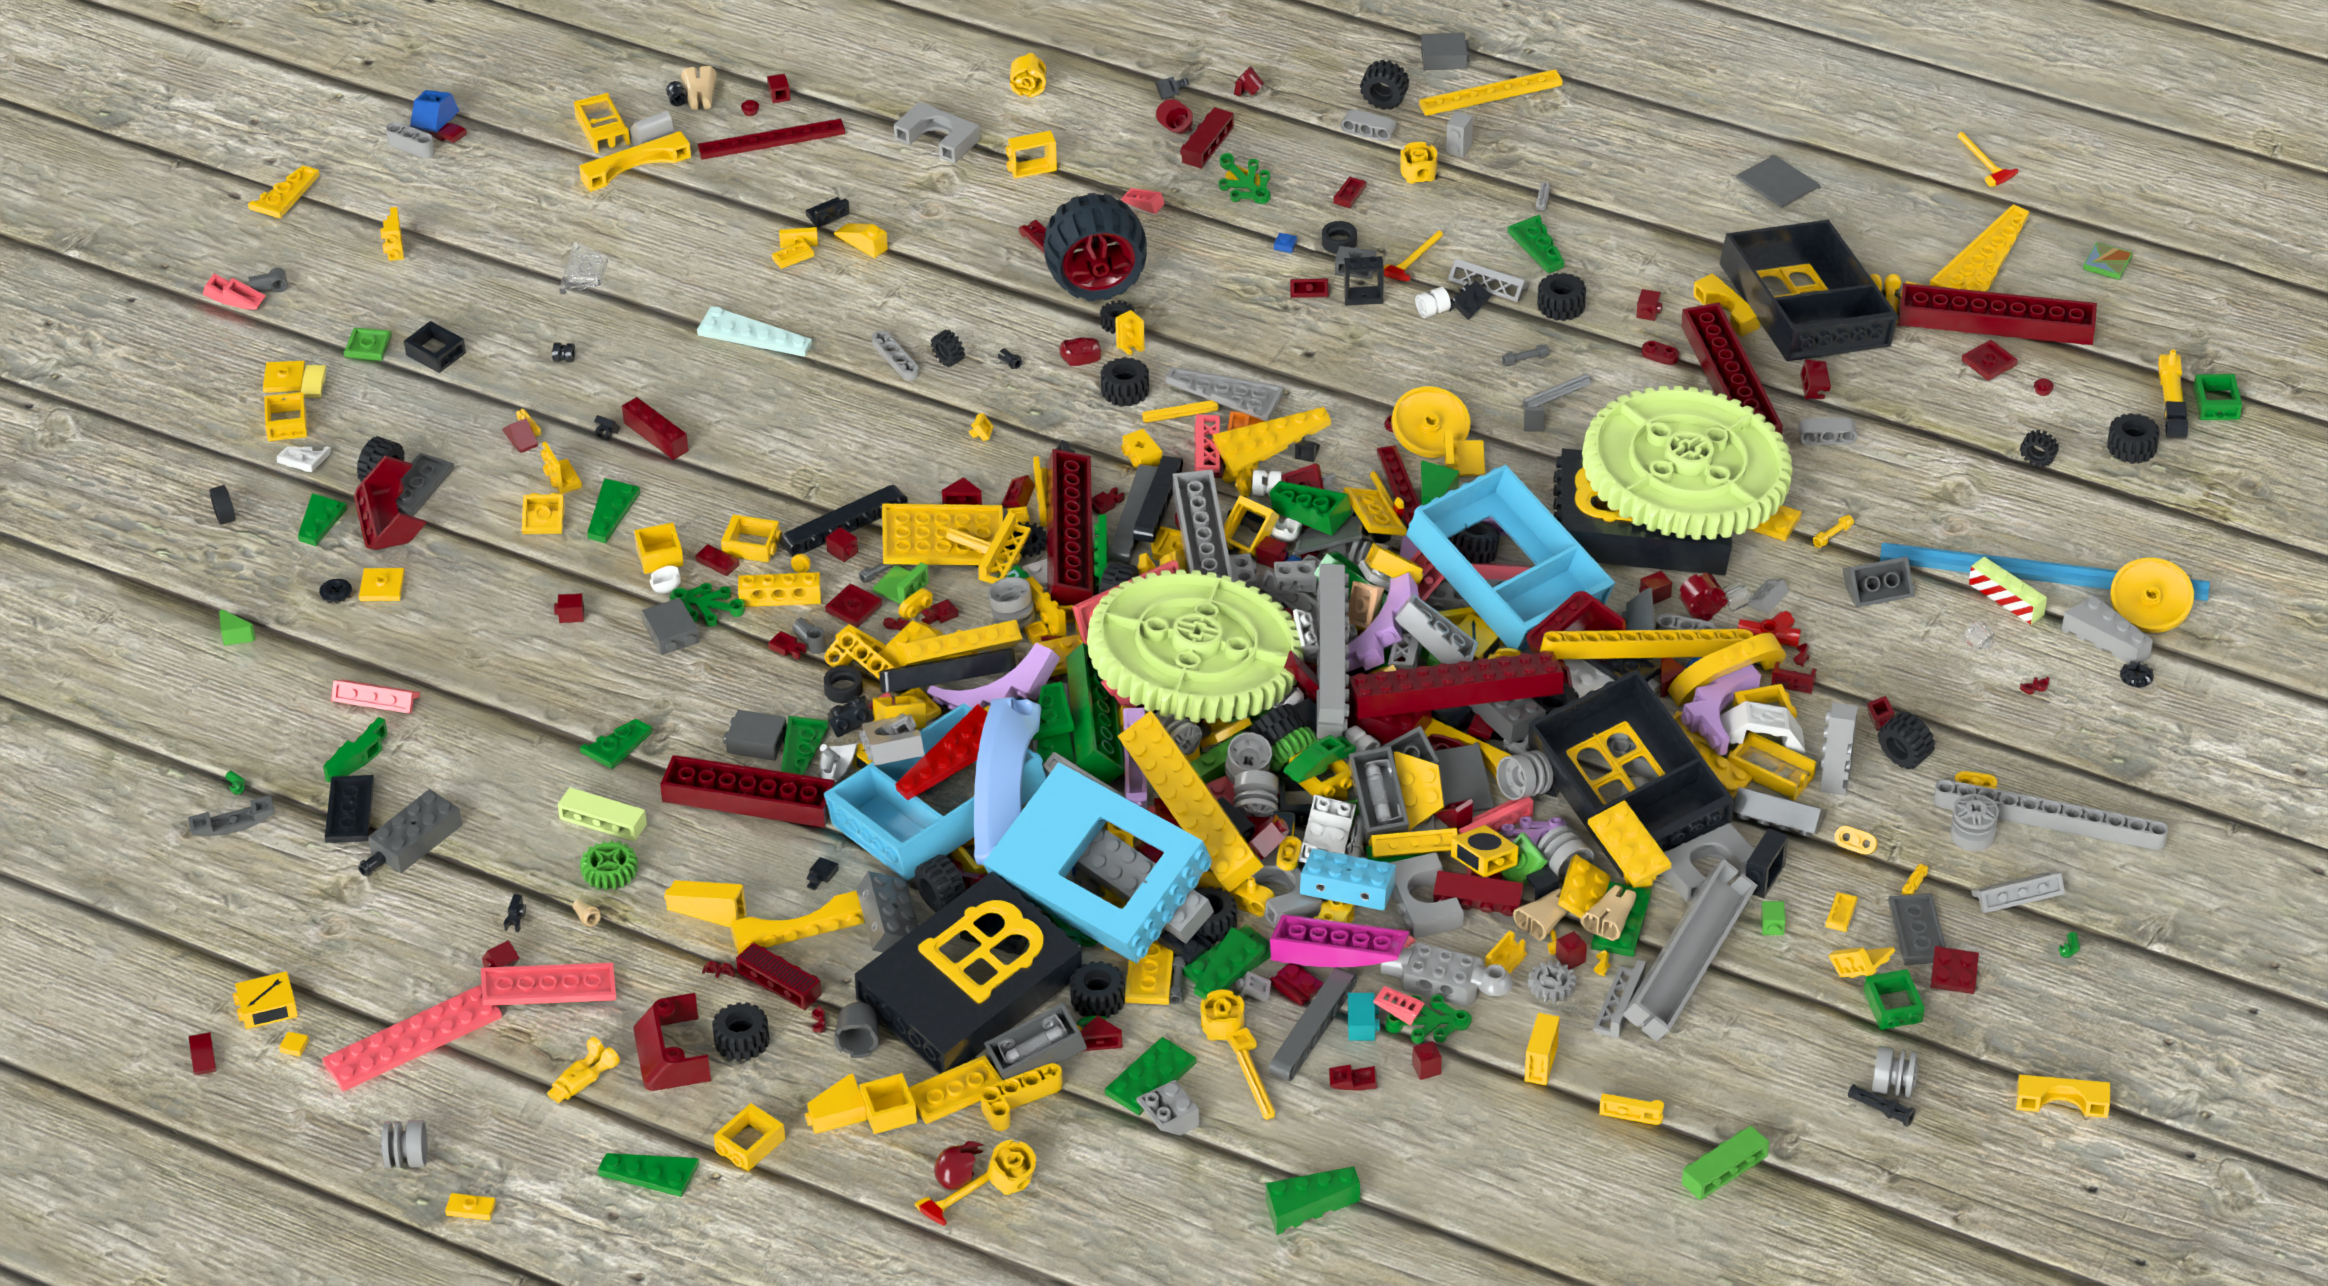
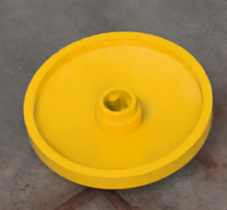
(1424, 416)
(2152, 594)

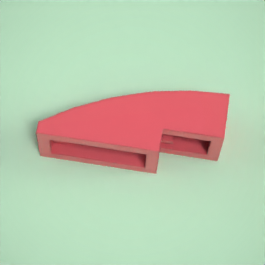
(233, 293)

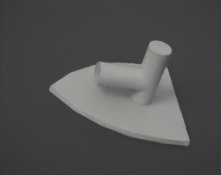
(836, 761)

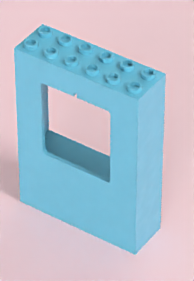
(1529, 597)
(904, 830)
(1057, 831)

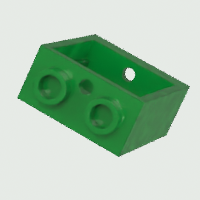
(2209, 408)
(1891, 983)

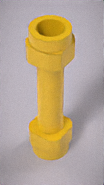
(1844, 523)

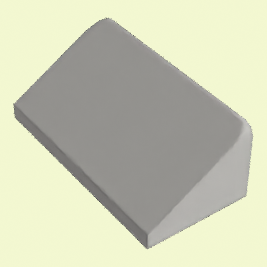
(1768, 595)

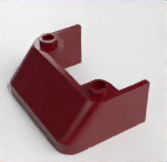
(377, 506)
(1577, 613)
(664, 1066)

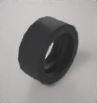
(1338, 228)
(222, 504)
(842, 673)

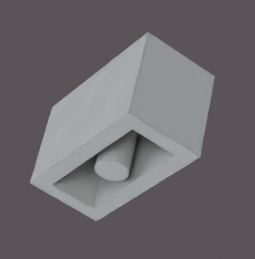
(1459, 134)

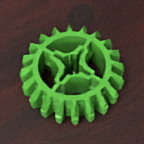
(1290, 746)
(609, 871)

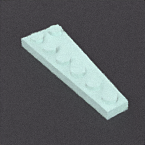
(743, 330)

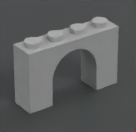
(924, 118)
(890, 748)
(1720, 843)
(1290, 903)
(1422, 917)

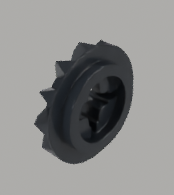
(338, 585)
(2128, 675)

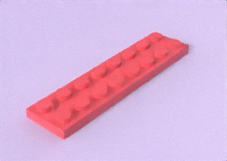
(410, 1038)

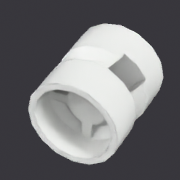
(1432, 302)
(1261, 476)
(1361, 740)

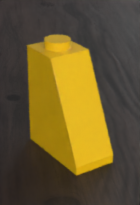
(836, 1106)

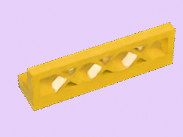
(1040, 479)
(1003, 538)
(1412, 843)

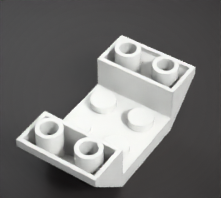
(1308, 634)
(1763, 719)
(1327, 826)

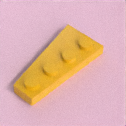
(286, 193)
(1048, 610)

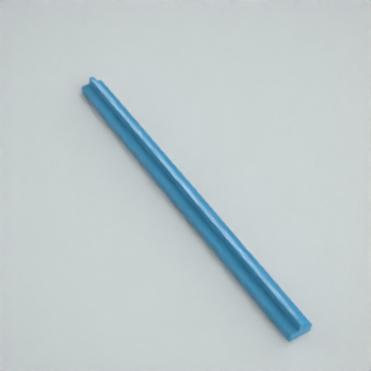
(2017, 567)

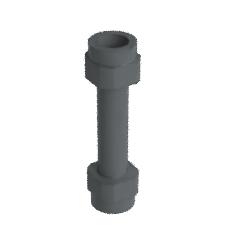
(1541, 351)
(867, 574)
(1176, 991)

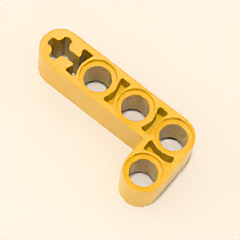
(855, 651)
(1018, 1090)

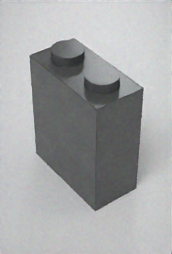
(1444, 51)
(670, 626)
(755, 735)

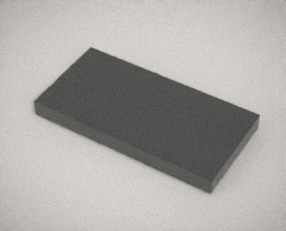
(421, 482)
(1916, 927)

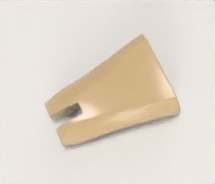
(699, 89)
(1609, 914)
(1540, 915)

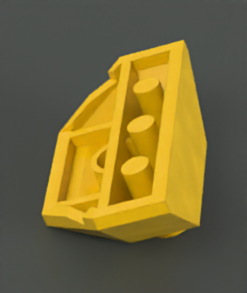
(912, 632)

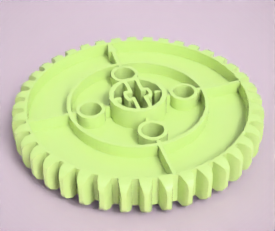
(1687, 462)
(1193, 645)

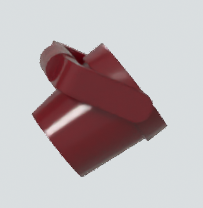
(1249, 82)

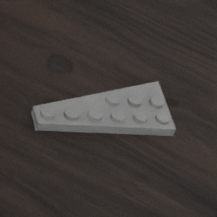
(1242, 395)

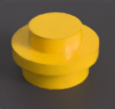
(801, 563)

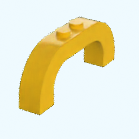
(1759, 648)

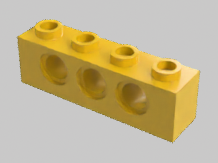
(780, 589)

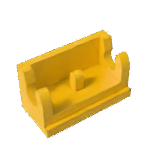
(1130, 332)
(1507, 953)

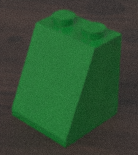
(1436, 481)

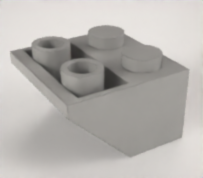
(1170, 1108)

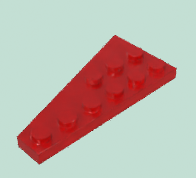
(947, 757)

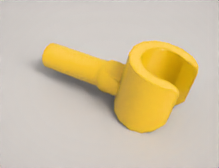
(1552, 945)

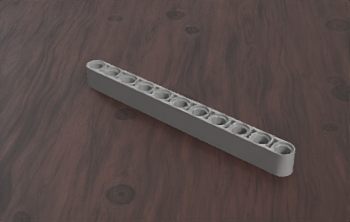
(2060, 815)

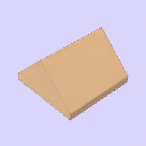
(1364, 603)

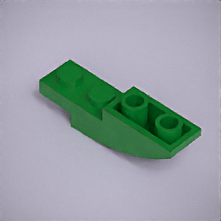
(356, 754)
(1318, 756)

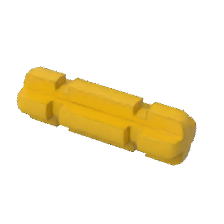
(522, 414)
(1915, 880)

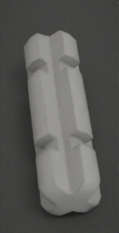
(1543, 196)

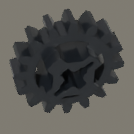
(1035, 541)

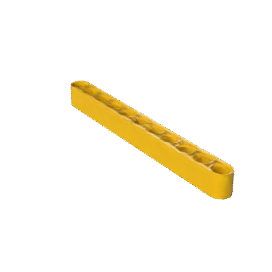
(1640, 643)

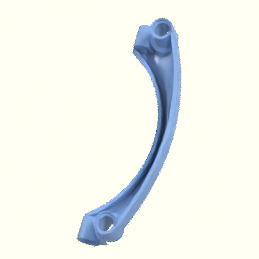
(1000, 770)

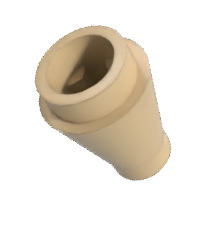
(587, 913)

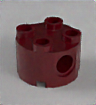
(1702, 596)

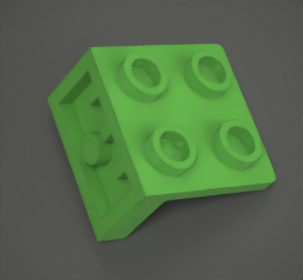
(901, 583)

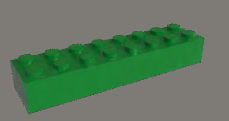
(1094, 719)

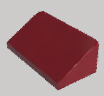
(1309, 288)
(1018, 492)
(1301, 672)

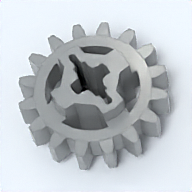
(1550, 981)

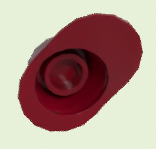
(1175, 116)

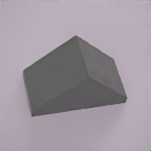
(1534, 419)

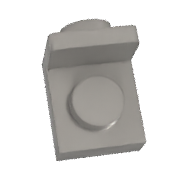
(1253, 986)

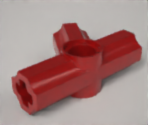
(1778, 625)

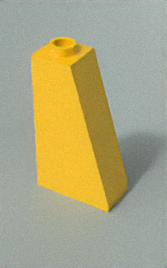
(707, 901)

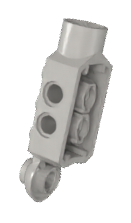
(1451, 974)

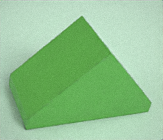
(235, 629)

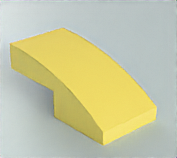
(313, 381)

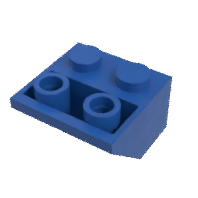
(433, 110)

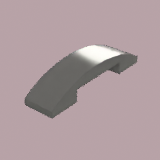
(233, 821)

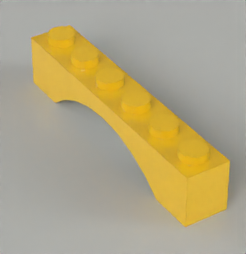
(664, 149)
(983, 638)
(1490, 754)
(839, 913)

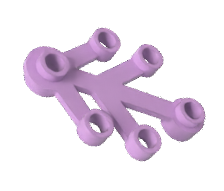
(1534, 834)

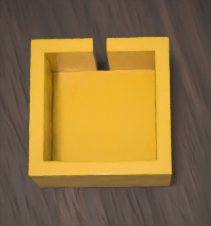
(658, 547)
(904, 704)
(888, 1103)

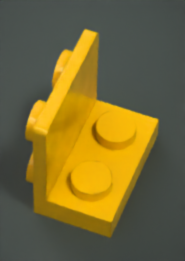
(1464, 455)
(560, 472)
(1859, 961)

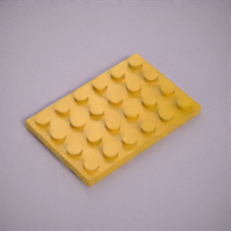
(919, 532)

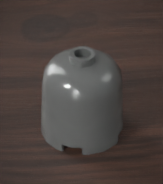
(857, 1030)

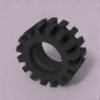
(1110, 311)
(947, 348)
(2041, 440)

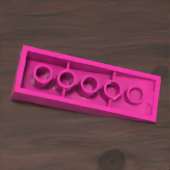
(1334, 943)

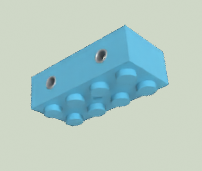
(1347, 879)

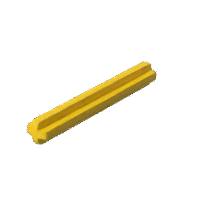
(1179, 411)
(972, 542)
(1256, 1084)

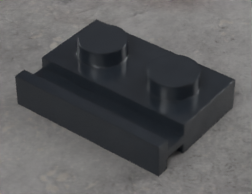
(1188, 951)

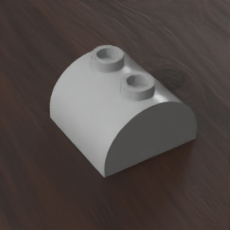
(651, 128)

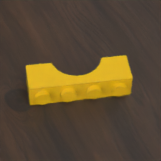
(1713, 290)
(2089, 1096)

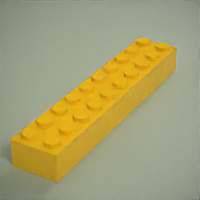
(1190, 800)

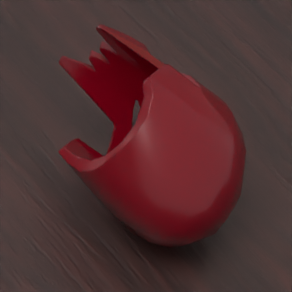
(955, 1165)

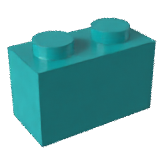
(1361, 1017)

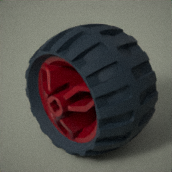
(1091, 225)

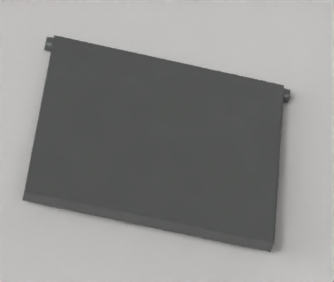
(1778, 181)
(1313, 539)
(1464, 776)

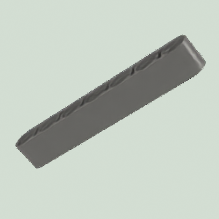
(1123, 545)
(1312, 1024)

